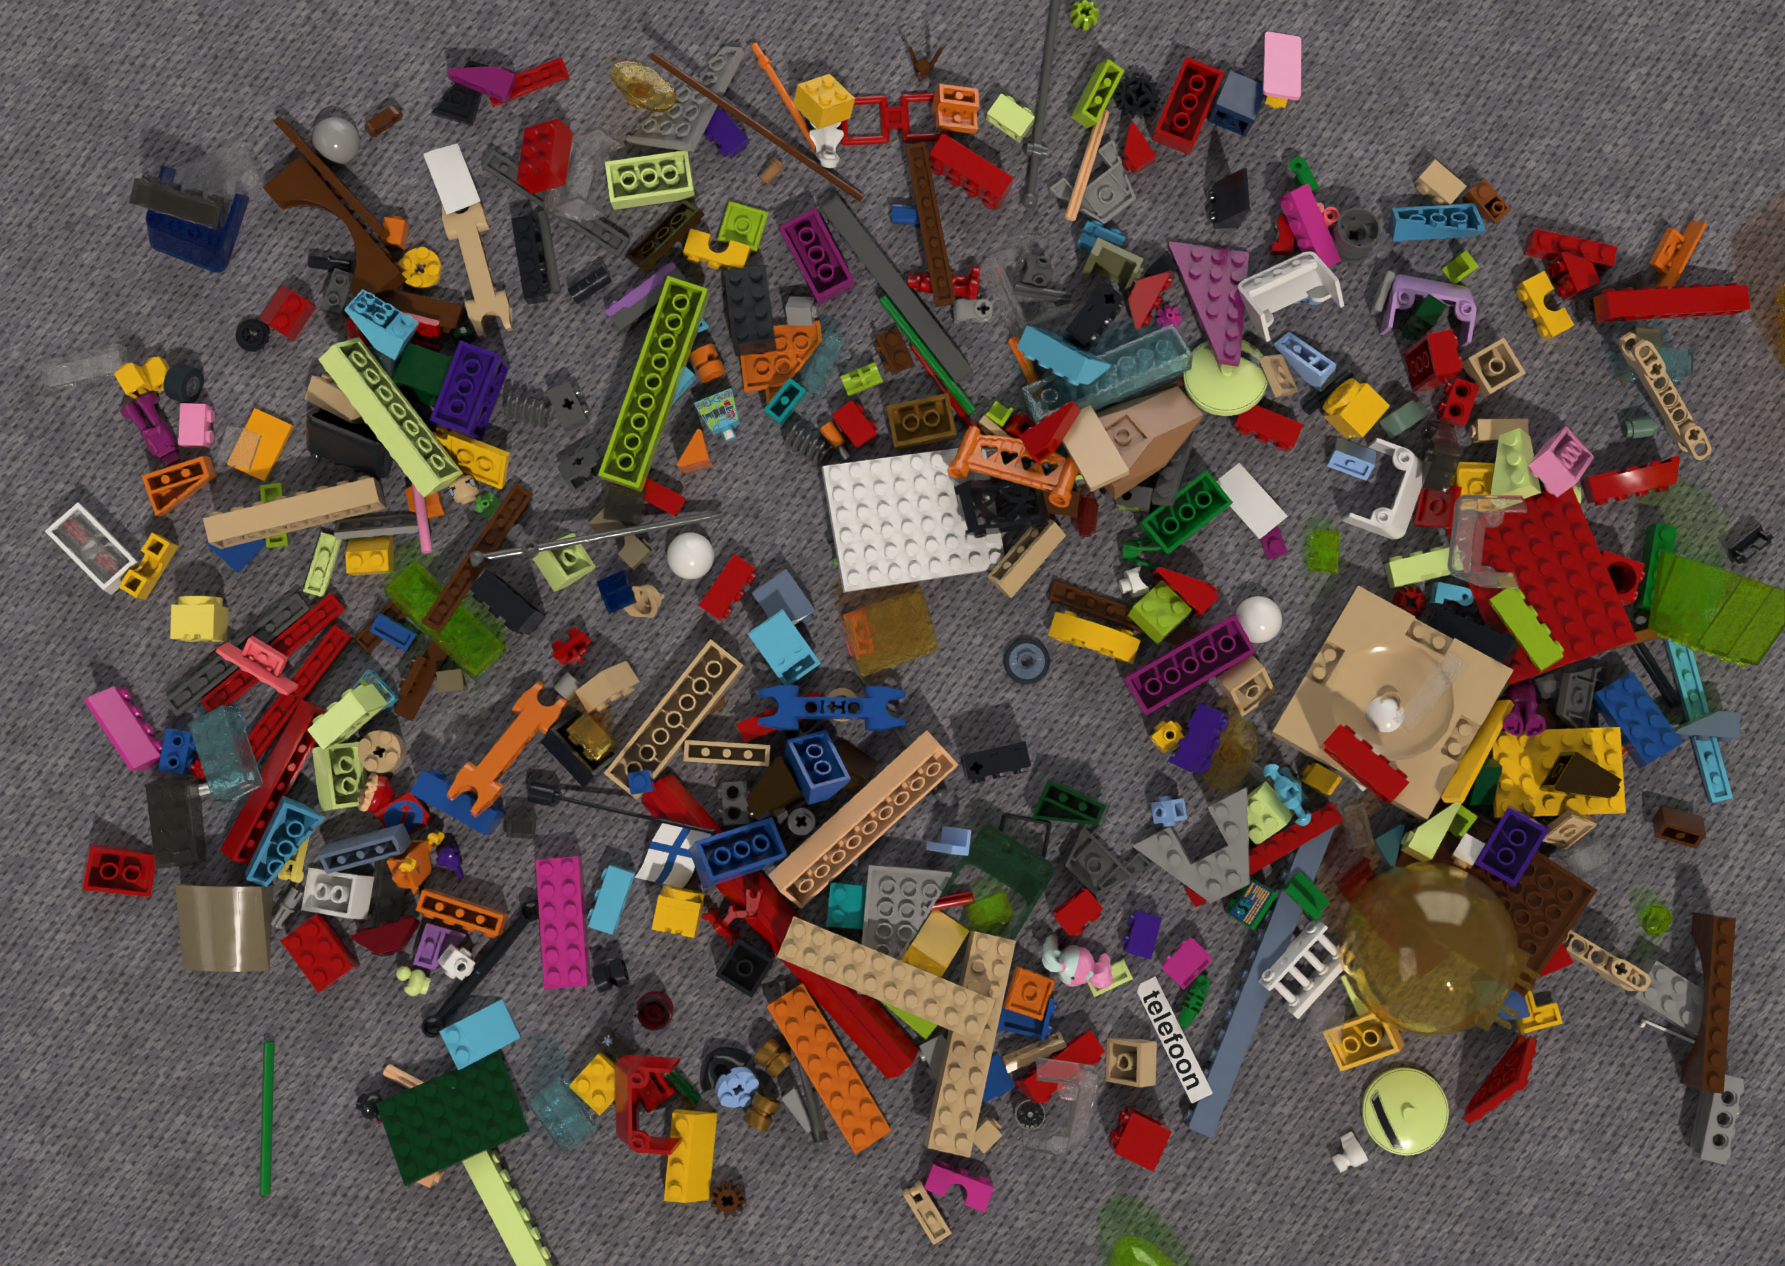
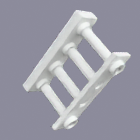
(1316, 982)

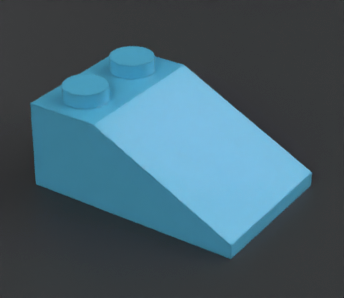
(480, 1034)

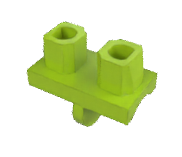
(861, 379)

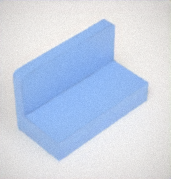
(1352, 459)
(953, 841)

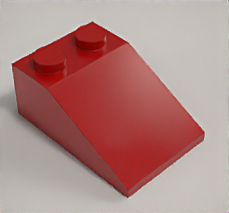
(1192, 591)
(118, 871)

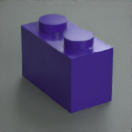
(725, 134)
(1142, 934)

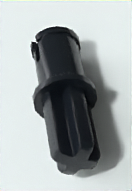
(328, 263)

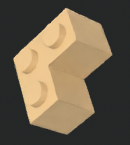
(607, 686)

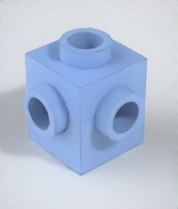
(1168, 810)

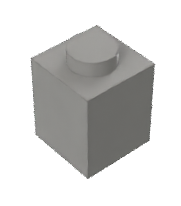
(801, 311)

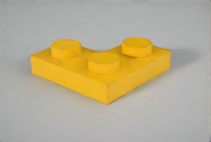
(1540, 1016)

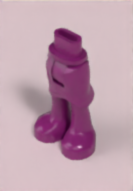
(158, 439)
(1524, 699)

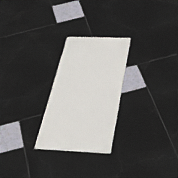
(451, 178)
(1251, 501)

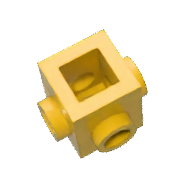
(1159, 736)

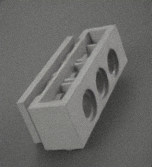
(1716, 1121)

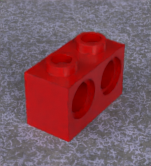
(1462, 405)

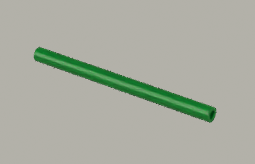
(927, 355)
(267, 1118)

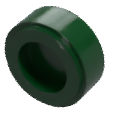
(463, 334)

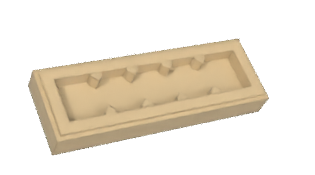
(1027, 1055)

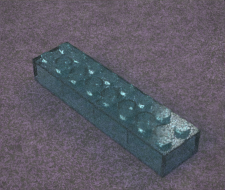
(1132, 369)

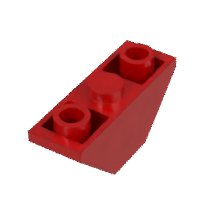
(1147, 295)

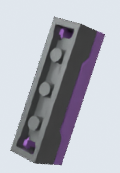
(642, 300)

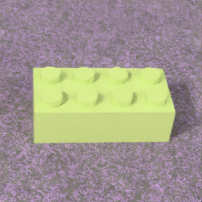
(650, 179)

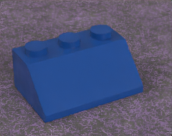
(816, 766)

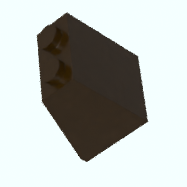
(1580, 777)
(775, 792)

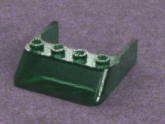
(1009, 864)

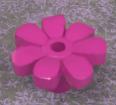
(1168, 316)

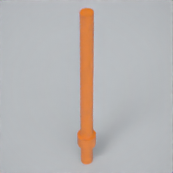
(765, 63)

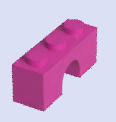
(942, 1176)

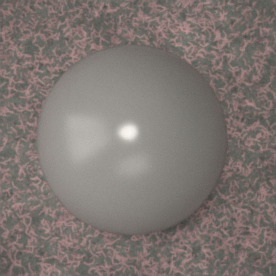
(335, 140)

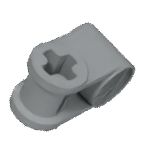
(970, 310)

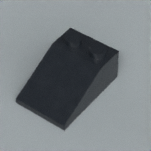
(1229, 200)

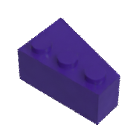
(1201, 740)

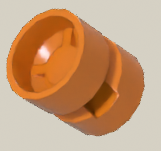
(708, 365)

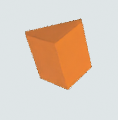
(695, 455)

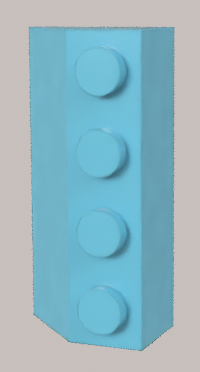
(1061, 356)

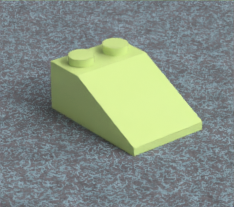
(1425, 839)

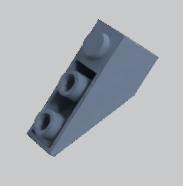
(1714, 724)

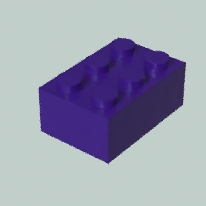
(1512, 845)

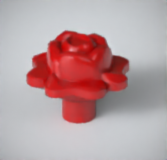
(196, 769)

